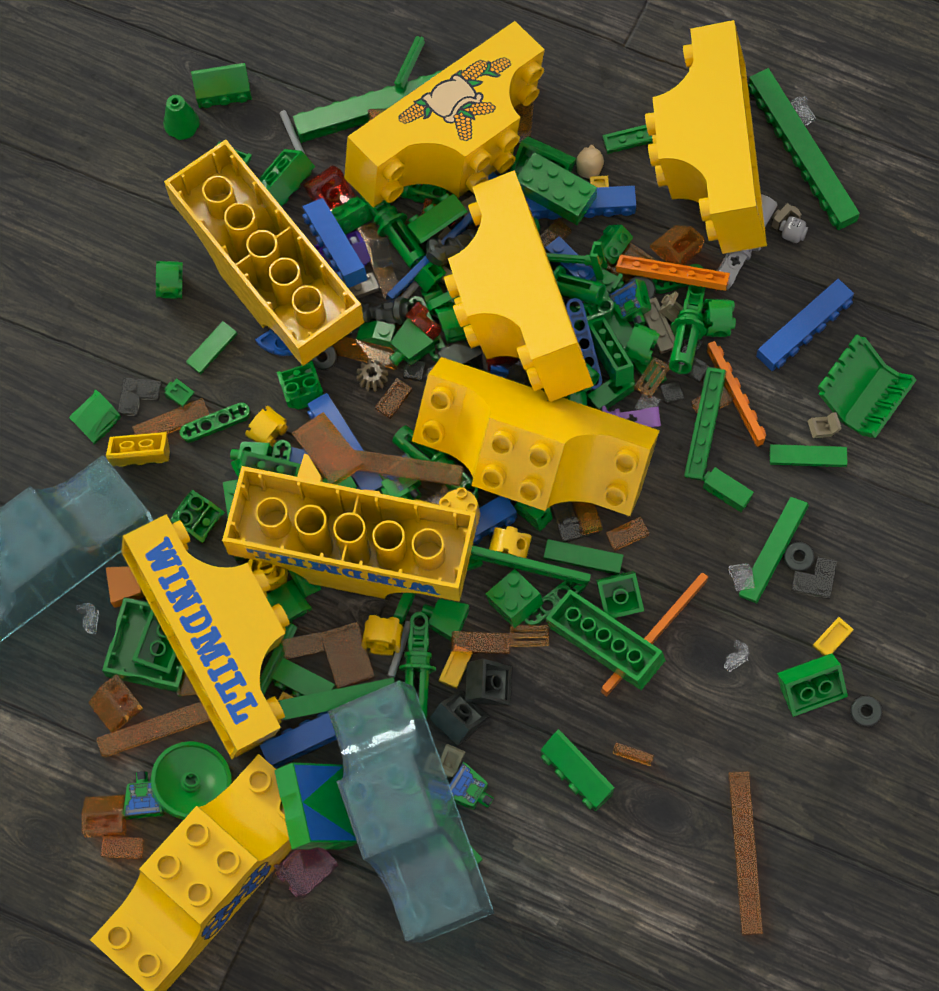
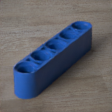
(585, 333)

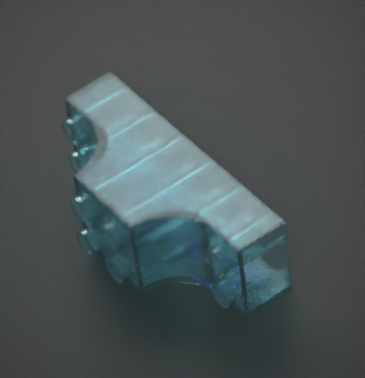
(60, 538)
(407, 813)

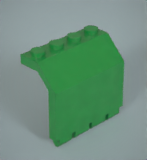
(864, 388)

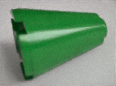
(180, 118)

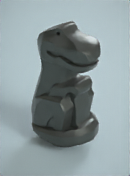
(439, 254)
(390, 310)

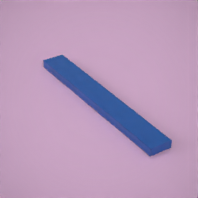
(409, 278)

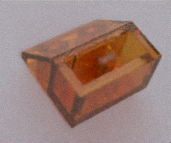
(678, 244)
(115, 704)
(103, 816)

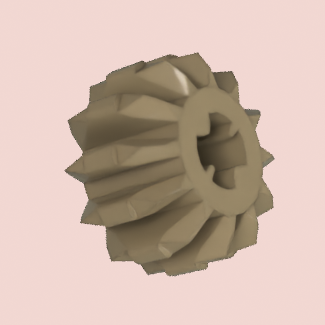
(375, 381)

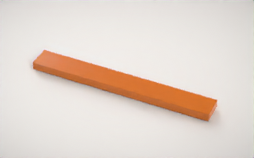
(662, 624)

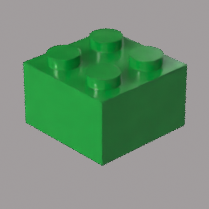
(514, 598)

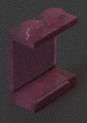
(305, 869)

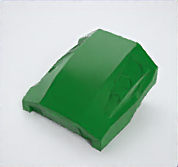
(450, 325)
(300, 385)
(95, 417)
(197, 515)
(290, 599)

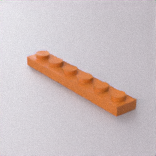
(673, 272)
(740, 400)

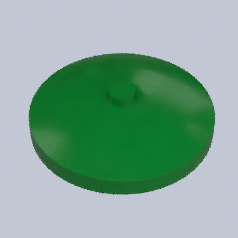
(188, 777)

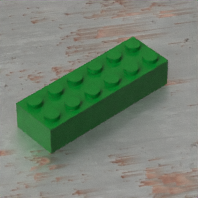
(605, 639)

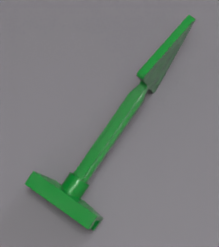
(595, 259)

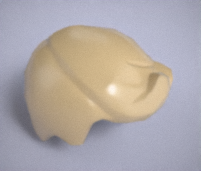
(589, 162)

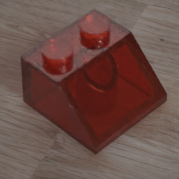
(330, 186)

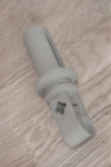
(739, 257)

